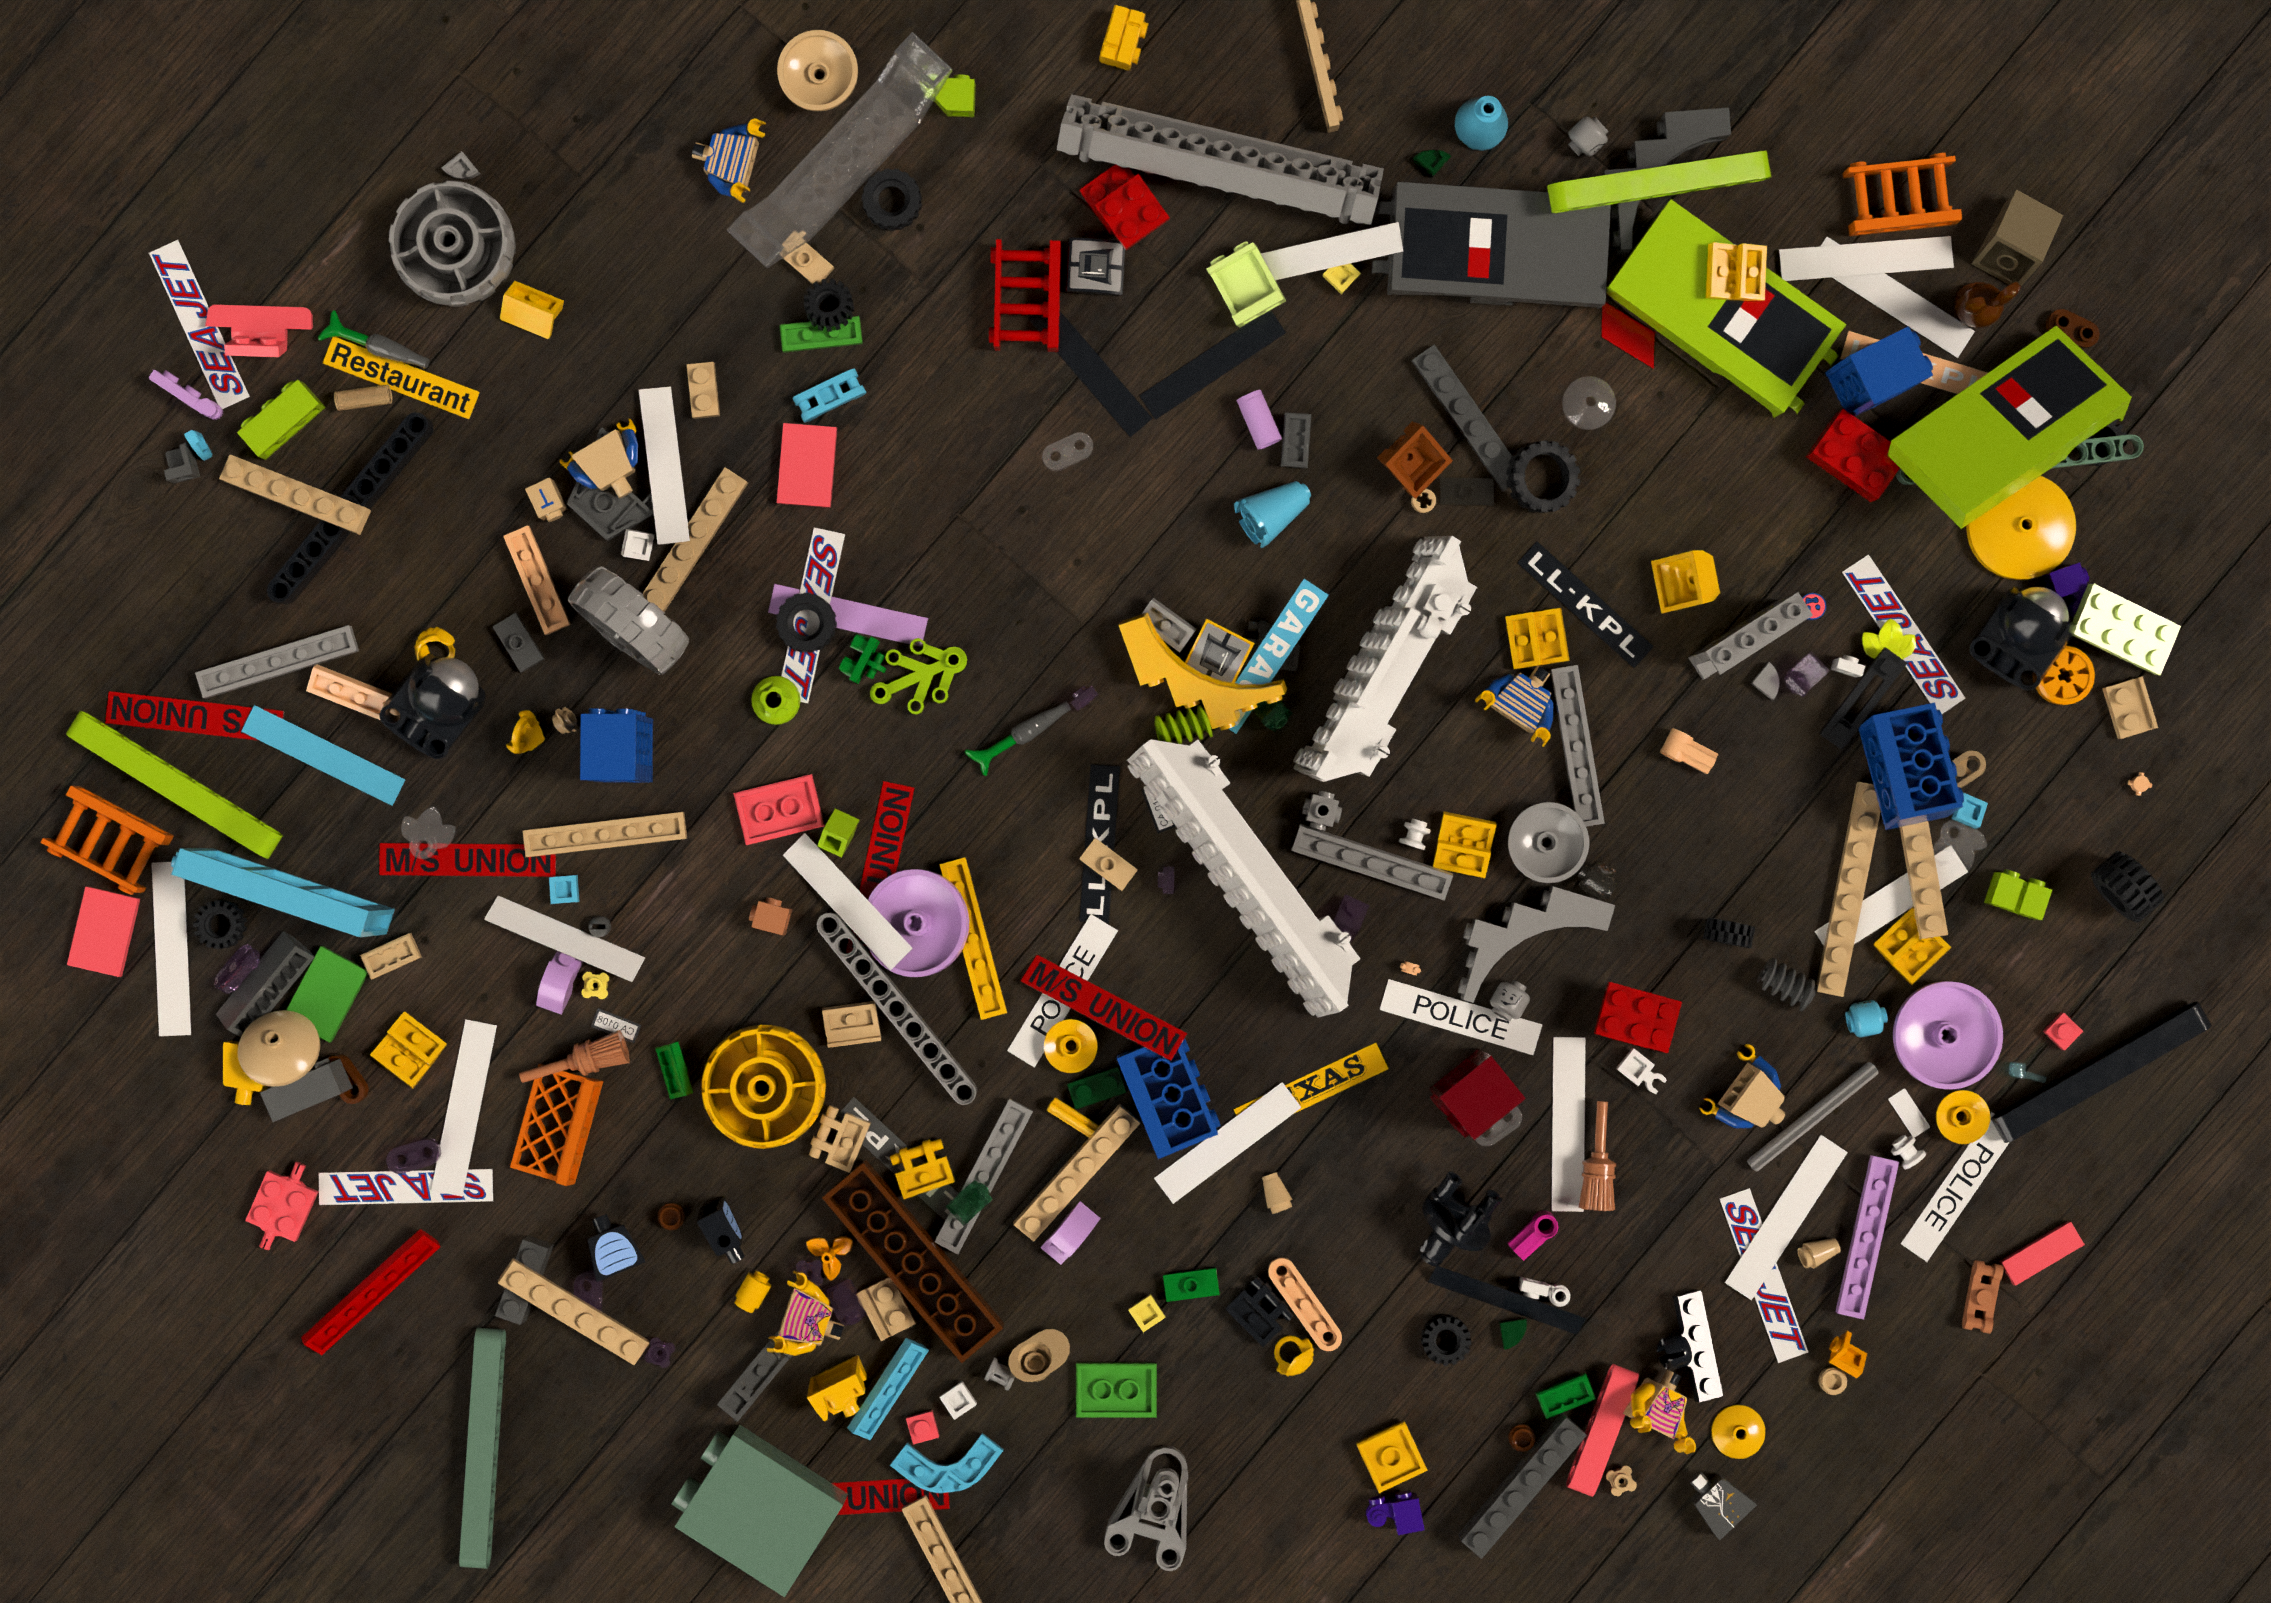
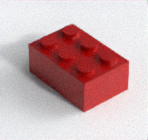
(1855, 455)

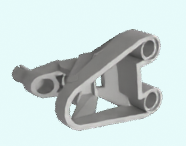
(1163, 1489)

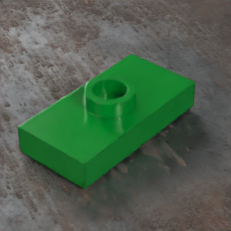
(674, 1070)
(1191, 1284)
(1565, 1395)

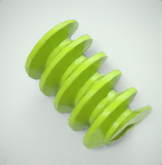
(1183, 726)

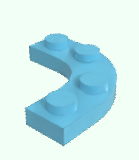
(947, 1477)

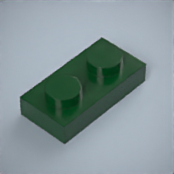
(1096, 1087)

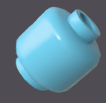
(1866, 1018)

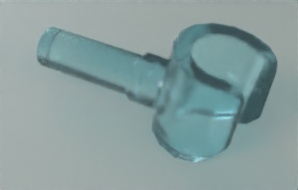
(2019, 1070)

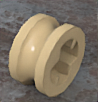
(1430, 496)

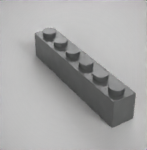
(1521, 1485)

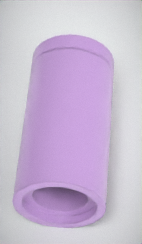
(1259, 419)

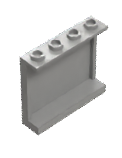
(1750, 635)

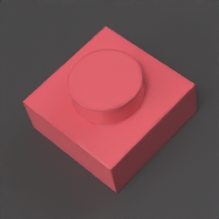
(2062, 1031)
(922, 1427)

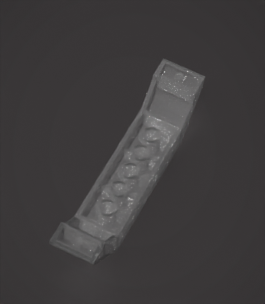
(845, 155)

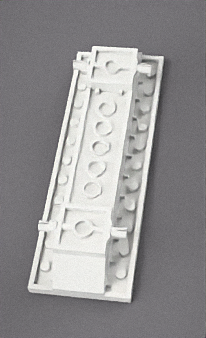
(1191, 795)

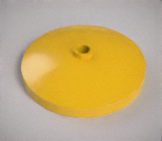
(2020, 553)

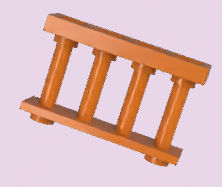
(1917, 217)
(106, 813)

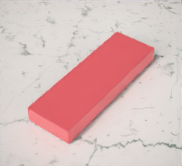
(2041, 1253)

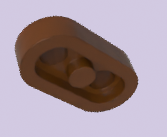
(2074, 327)
(355, 1078)

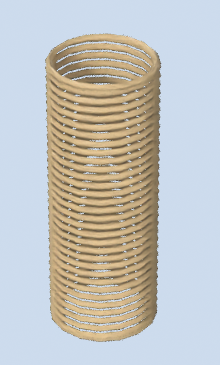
(370, 401)

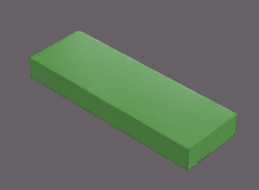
(807, 337)

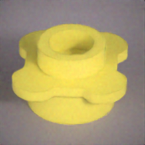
(589, 979)

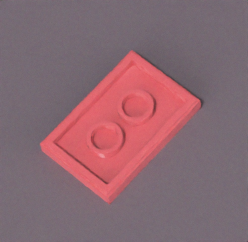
(807, 465)
(779, 809)
(103, 931)

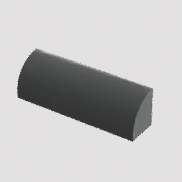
(265, 984)

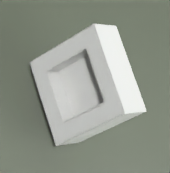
(637, 544)
(1848, 665)
(958, 1400)

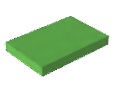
(328, 991)
(1116, 1389)

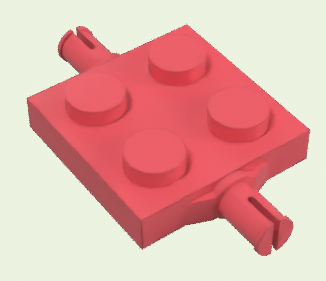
(282, 1206)

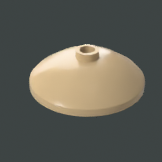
(813, 53)
(285, 1059)

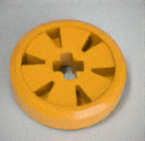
(2078, 683)

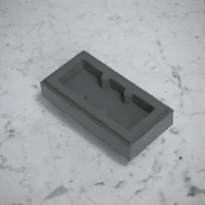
(1295, 440)
(518, 642)

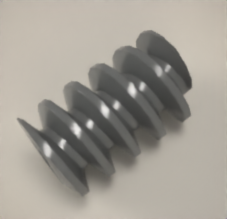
(1787, 983)

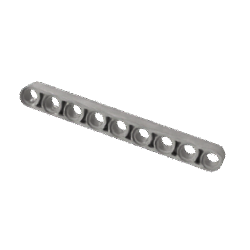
(884, 1002)

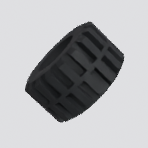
(2127, 886)

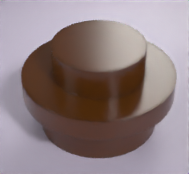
(671, 1216)
(1522, 1437)

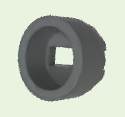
(599, 920)

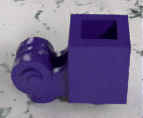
(2068, 582)
(1402, 1508)

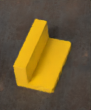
(530, 309)

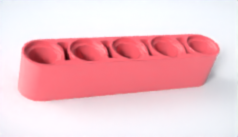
(1602, 1430)

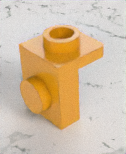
(1846, 1355)

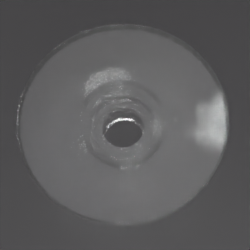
(1579, 412)

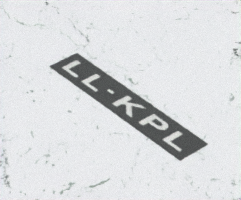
(883, 1143)

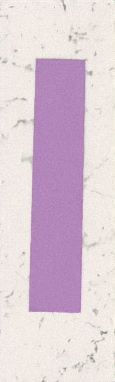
(863, 617)

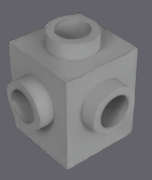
(1311, 807)

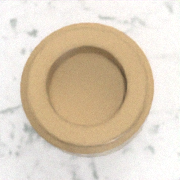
(1832, 1380)

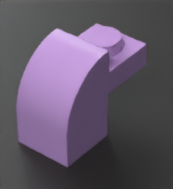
(558, 982)
(1070, 1233)

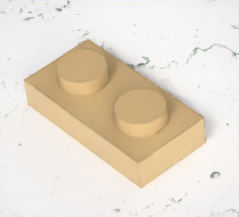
(703, 390)

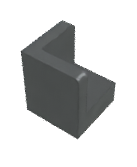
(181, 464)

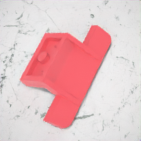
(258, 329)

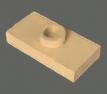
(809, 264)
(1108, 864)
(391, 956)

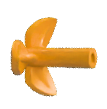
(831, 1265)

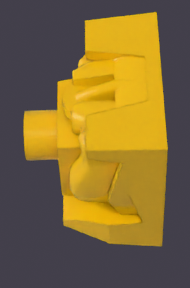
(1685, 580)
(838, 1388)

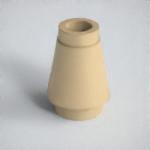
(1276, 1194)
(1817, 1252)

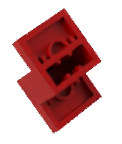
(1124, 205)
(1637, 1017)

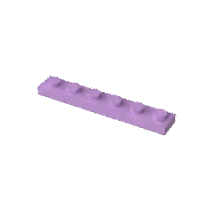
(1867, 1237)

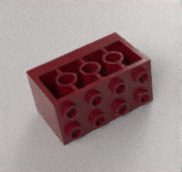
(1475, 1094)

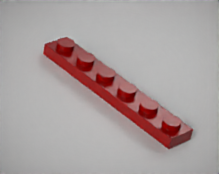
(370, 1292)

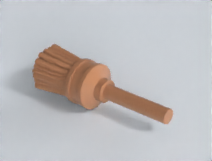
(586, 1057)
(1598, 1170)

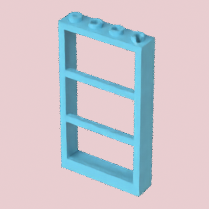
(282, 891)

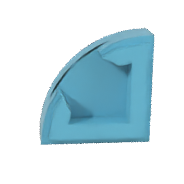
(198, 444)

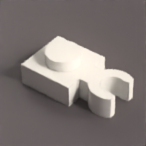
(1638, 1069)

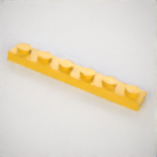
(977, 948)

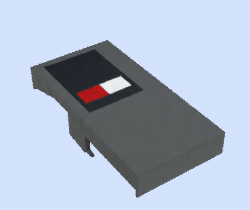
(1495, 246)

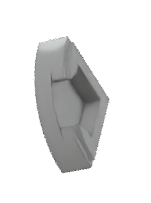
(460, 167)
(1767, 681)

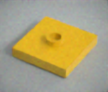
(1391, 1456)

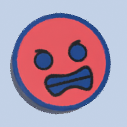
(1815, 604)

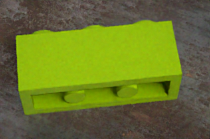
(280, 419)

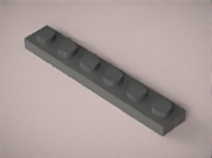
(1465, 414)

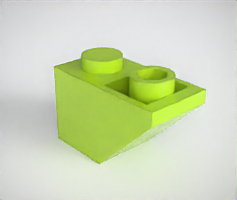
(957, 96)

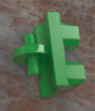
(856, 670)

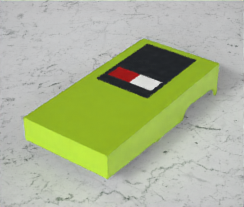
(1756, 345)
(2009, 427)

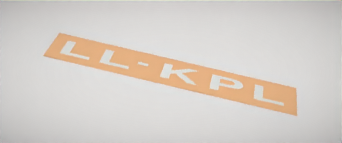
(1946, 374)

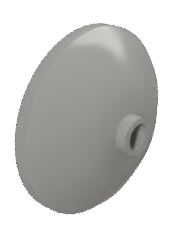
(1567, 847)

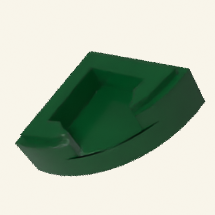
(1431, 160)
(1512, 1332)

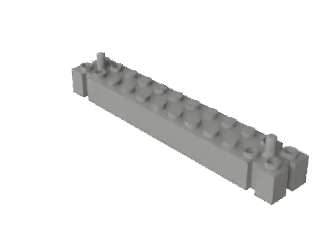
(1220, 159)

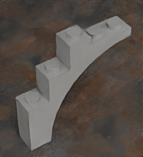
(1521, 922)

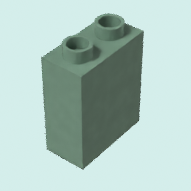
(758, 1508)

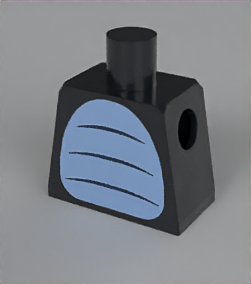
(718, 1220)
(612, 1249)

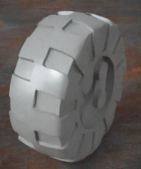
(469, 267)
(628, 620)

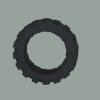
(1569, 476)

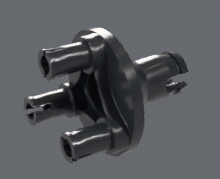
(1455, 1221)

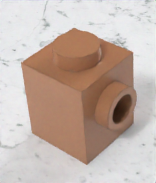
(770, 916)

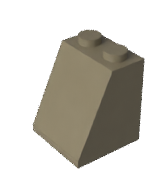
(2018, 239)

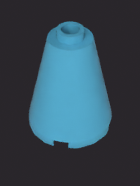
(1481, 123)
(1271, 511)

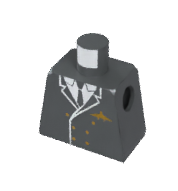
(1720, 1503)

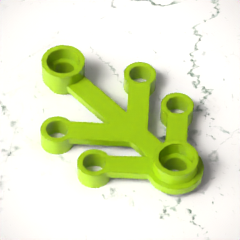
(922, 674)

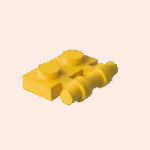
(925, 1176)

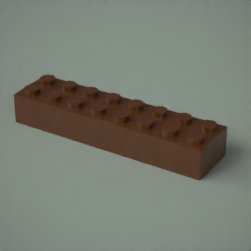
(913, 1261)

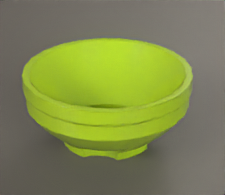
(789, 704)

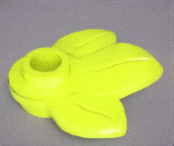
(1891, 638)

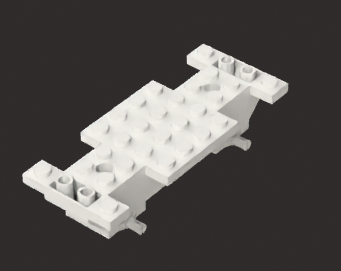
(1385, 666)

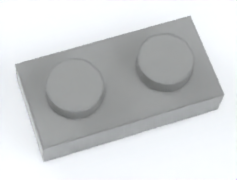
(1169, 625)

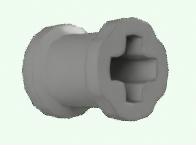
(1000, 1373)

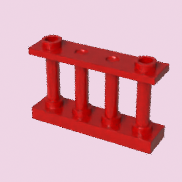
(1048, 309)

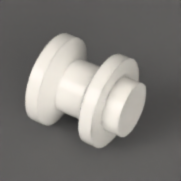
(1415, 834)
(1904, 1147)

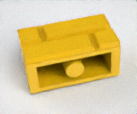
(1122, 38)

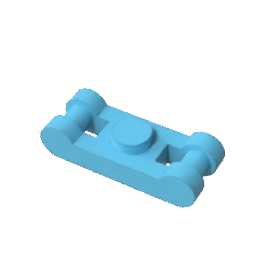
(829, 395)

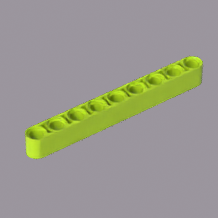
(1658, 181)
(174, 784)

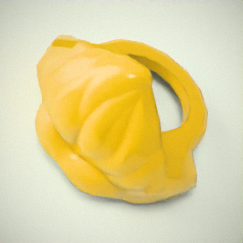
(431, 635)
(526, 734)
(1300, 1362)

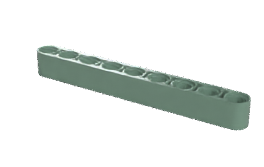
(2086, 453)
(482, 1448)

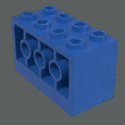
(1880, 372)
(616, 746)
(1911, 766)
(1159, 1110)

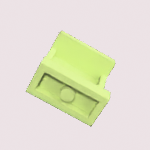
(1246, 283)

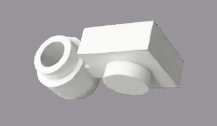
(1440, 605)
(1535, 1288)

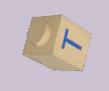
(546, 500)

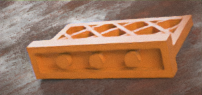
(575, 1136)

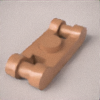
(1982, 1296)

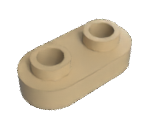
(1965, 775)

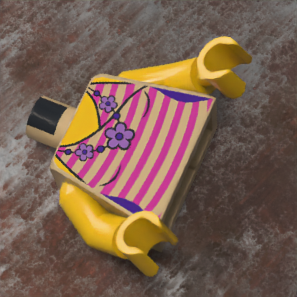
(805, 1319)
(1661, 1409)

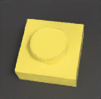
(1341, 276)
(1146, 1313)

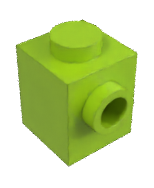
(839, 827)

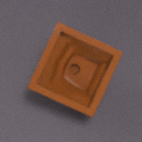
(1415, 459)

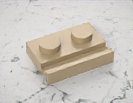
(2130, 708)
(851, 1024)
(886, 1308)

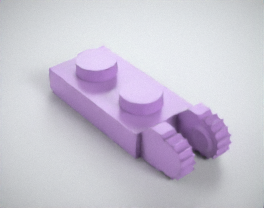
(187, 395)

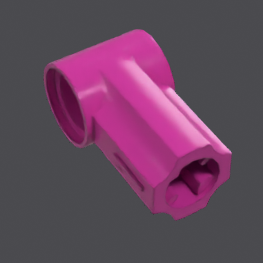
(1531, 1237)

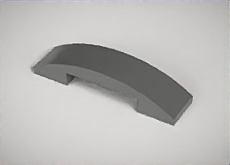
(753, 1381)

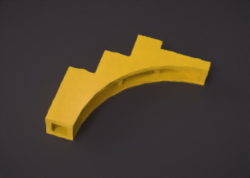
(1187, 685)

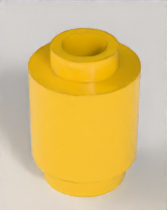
(752, 1291)

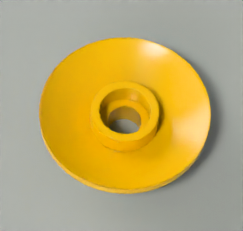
(1070, 1060)
(1975, 1120)
(1729, 1422)

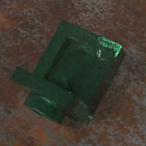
(1273, 715)
(969, 1202)

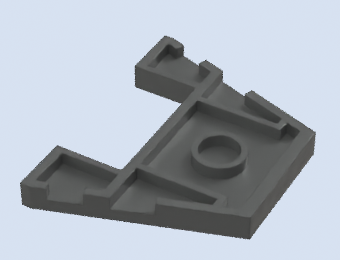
(606, 511)

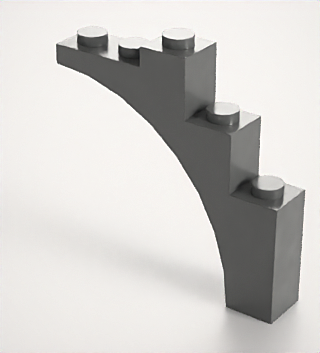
(1679, 133)

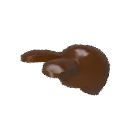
(1982, 303)

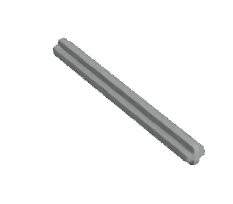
(1812, 1116)

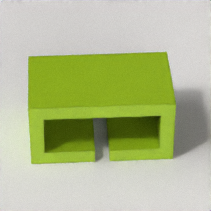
(2017, 895)

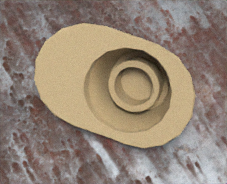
(1039, 1355)

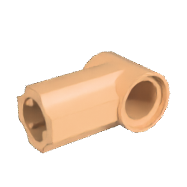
(1682, 748)

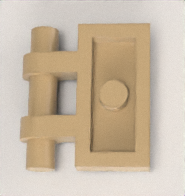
(847, 1141)

